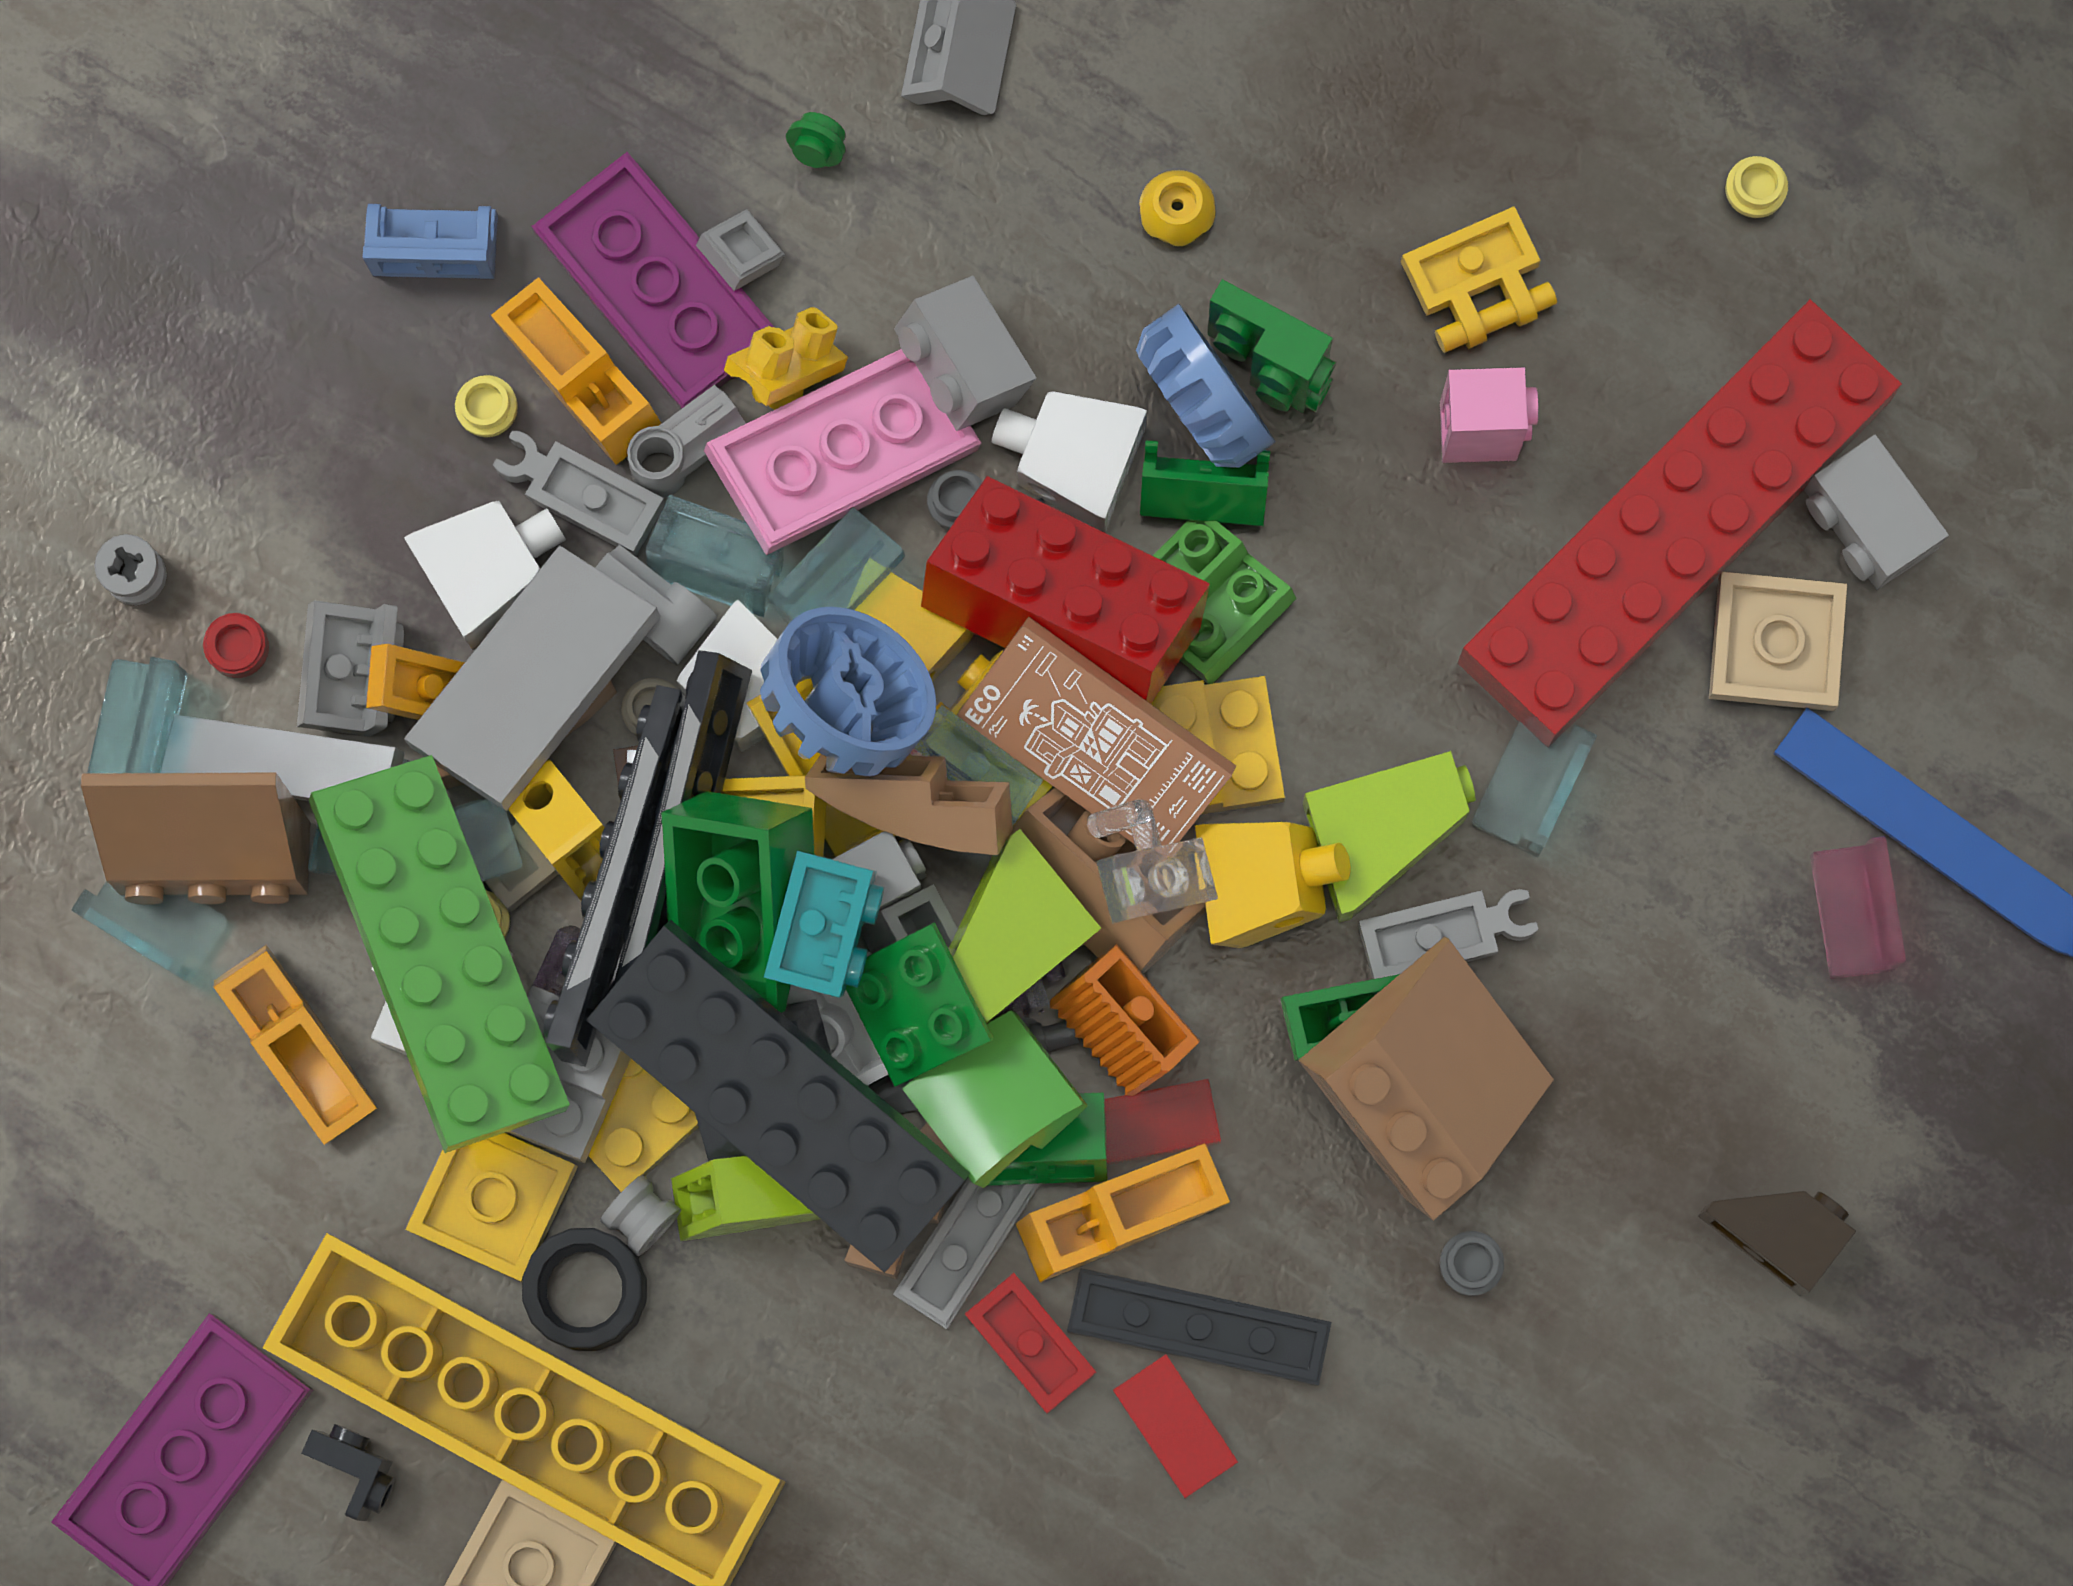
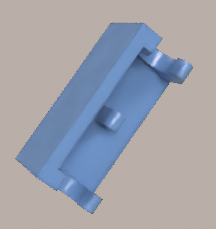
(430, 242)

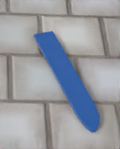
(1930, 830)

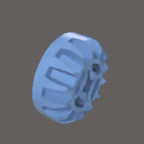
(1202, 390)
(867, 693)

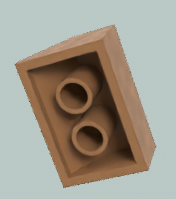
(1062, 837)

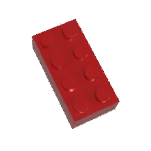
(1092, 591)

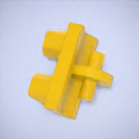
(788, 361)

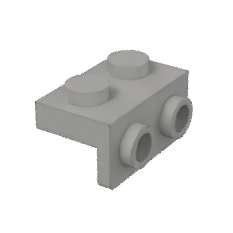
(339, 665)

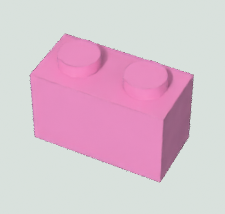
(1486, 414)

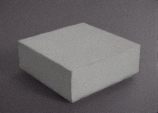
(740, 249)

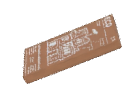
(1093, 734)

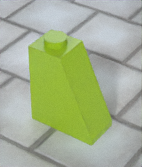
(1388, 823)
(1017, 926)
(732, 1198)

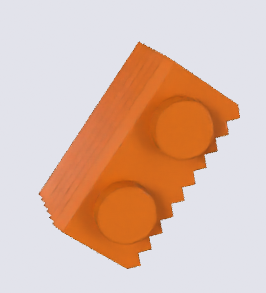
(1124, 1021)

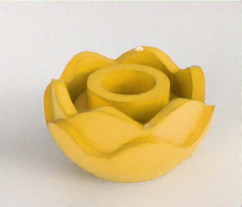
(1174, 226)

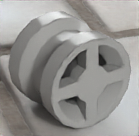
(138, 580)
(640, 1215)

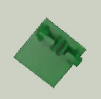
(917, 1005)

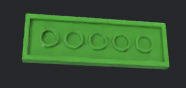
(438, 953)

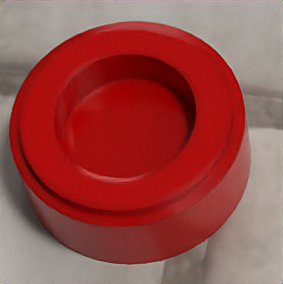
(236, 645)

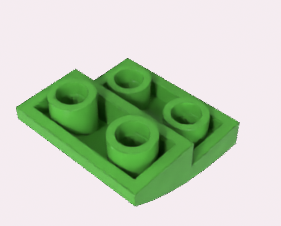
(1240, 599)
(996, 1100)

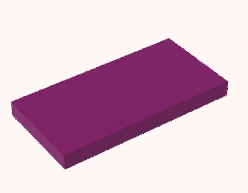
(651, 279)
(182, 1455)

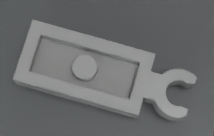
(585, 493)
(1402, 937)

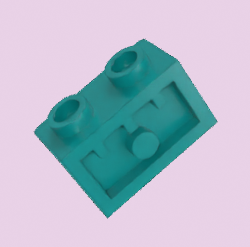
(823, 925)

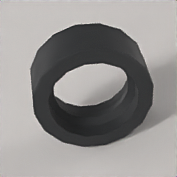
(550, 1255)

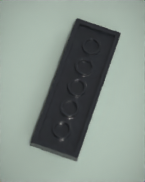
(777, 1096)

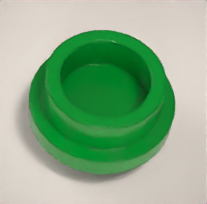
(817, 140)

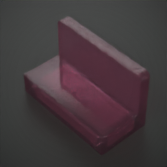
(1858, 909)

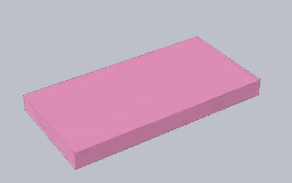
(836, 450)

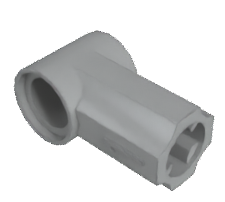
(683, 439)
(682, 613)

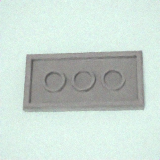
(532, 677)

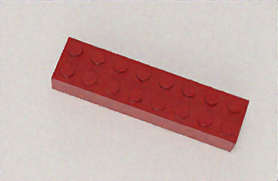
(1678, 523)

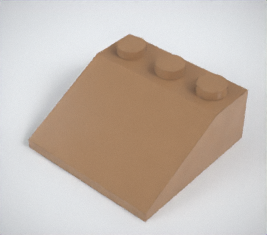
(198, 835)
(1430, 1078)

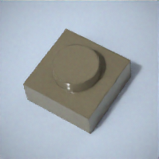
(519, 885)

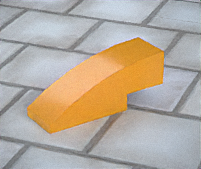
(575, 368)
(294, 1044)
(1121, 1212)

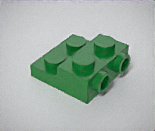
(1287, 355)

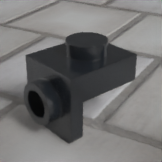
(347, 1453)

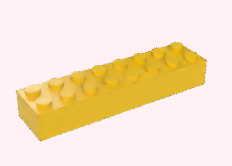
(524, 1415)

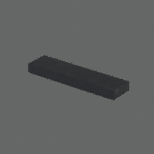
(1199, 1327)

